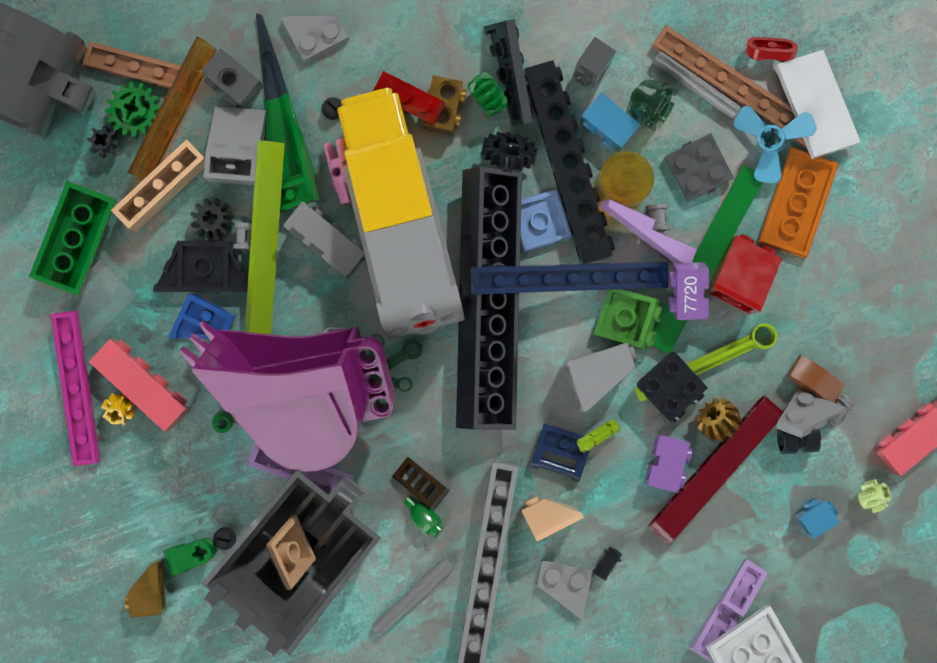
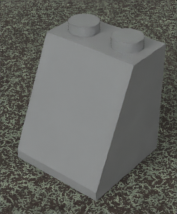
(598, 373)

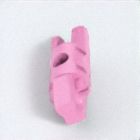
(336, 169)

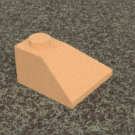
(548, 516)
(290, 552)

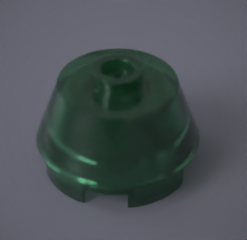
(651, 102)

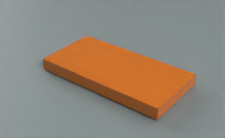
(798, 203)

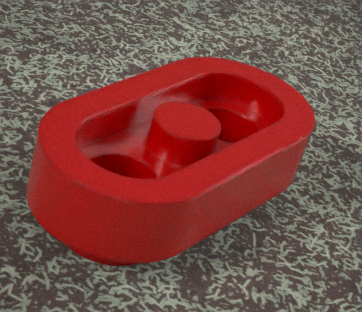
(771, 48)

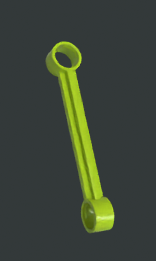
(726, 353)

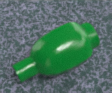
(424, 517)

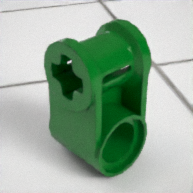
(186, 556)

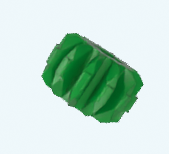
(487, 94)

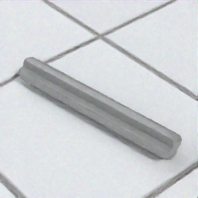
(696, 85)
(414, 595)

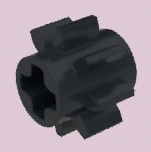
(110, 137)

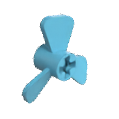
(769, 167)

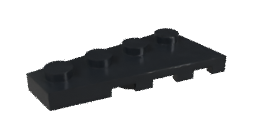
(510, 71)

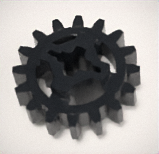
(509, 151)

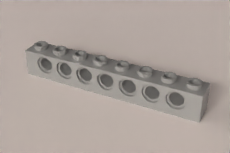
(488, 563)

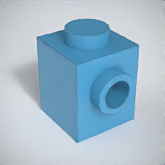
(817, 517)

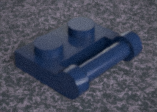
(563, 444)

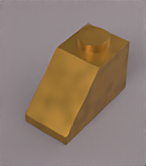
(148, 593)

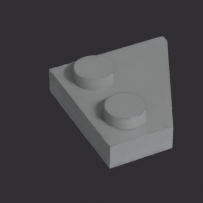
(314, 34)
(807, 413)
(566, 584)

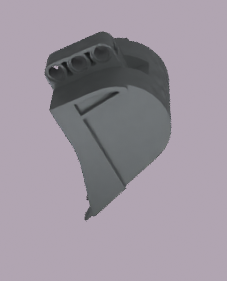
(39, 73)
(250, 582)

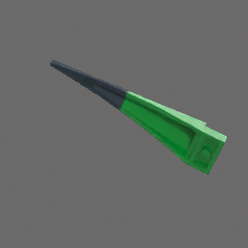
(283, 127)

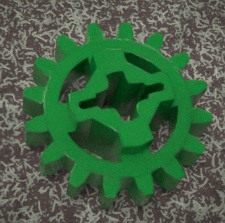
(136, 99)

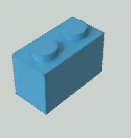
(609, 123)

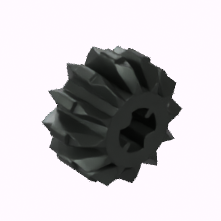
(204, 212)

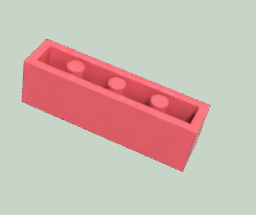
(139, 384)
(911, 442)

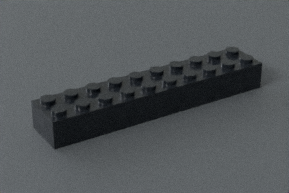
(490, 329)

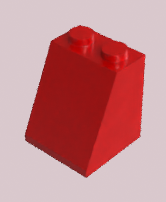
(744, 274)

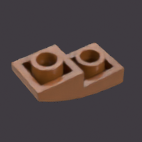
(814, 378)

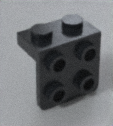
(672, 387)

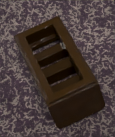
(437, 497)

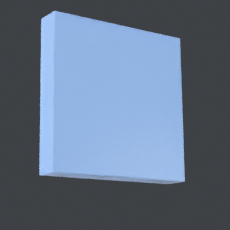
(543, 221)

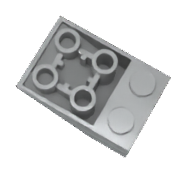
(233, 145)

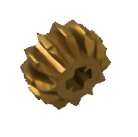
(718, 419)

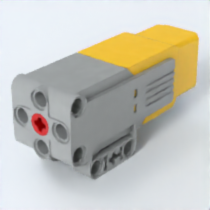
(397, 218)

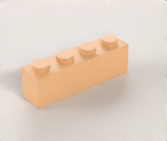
(160, 186)

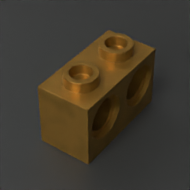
(451, 107)

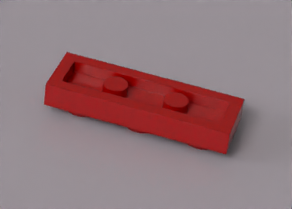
(412, 98)

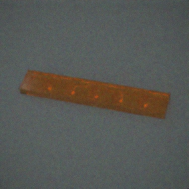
(172, 109)

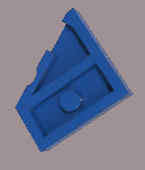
(196, 310)

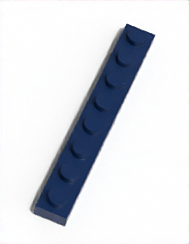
(568, 277)

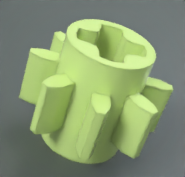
(874, 496)

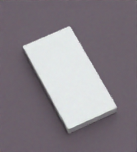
(813, 89)

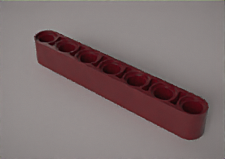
(715, 470)

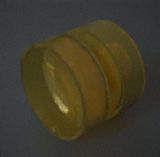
(625, 179)

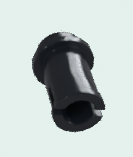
(607, 562)

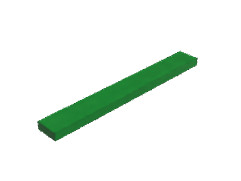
(713, 246)

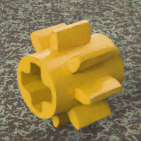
(118, 409)

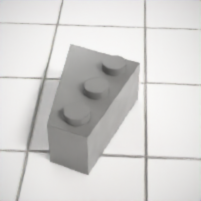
(325, 239)

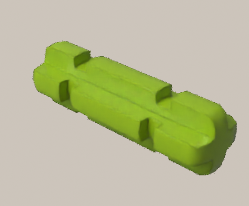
(598, 435)

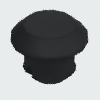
(330, 107)
(224, 538)

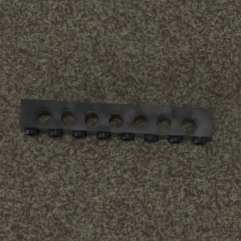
(549, 74)

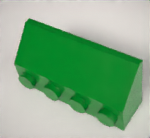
(72, 238)

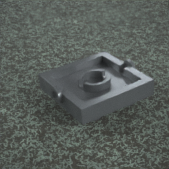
(699, 167)

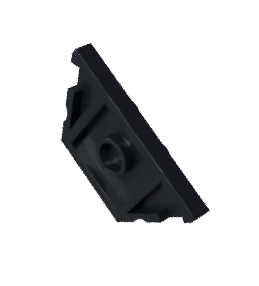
(202, 268)

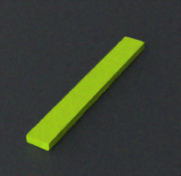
(264, 237)

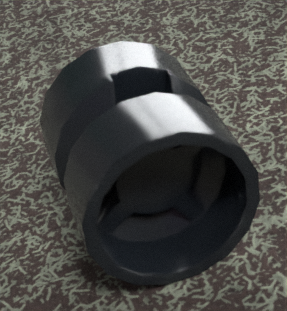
(791, 444)

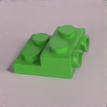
(629, 318)

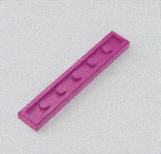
(75, 388)

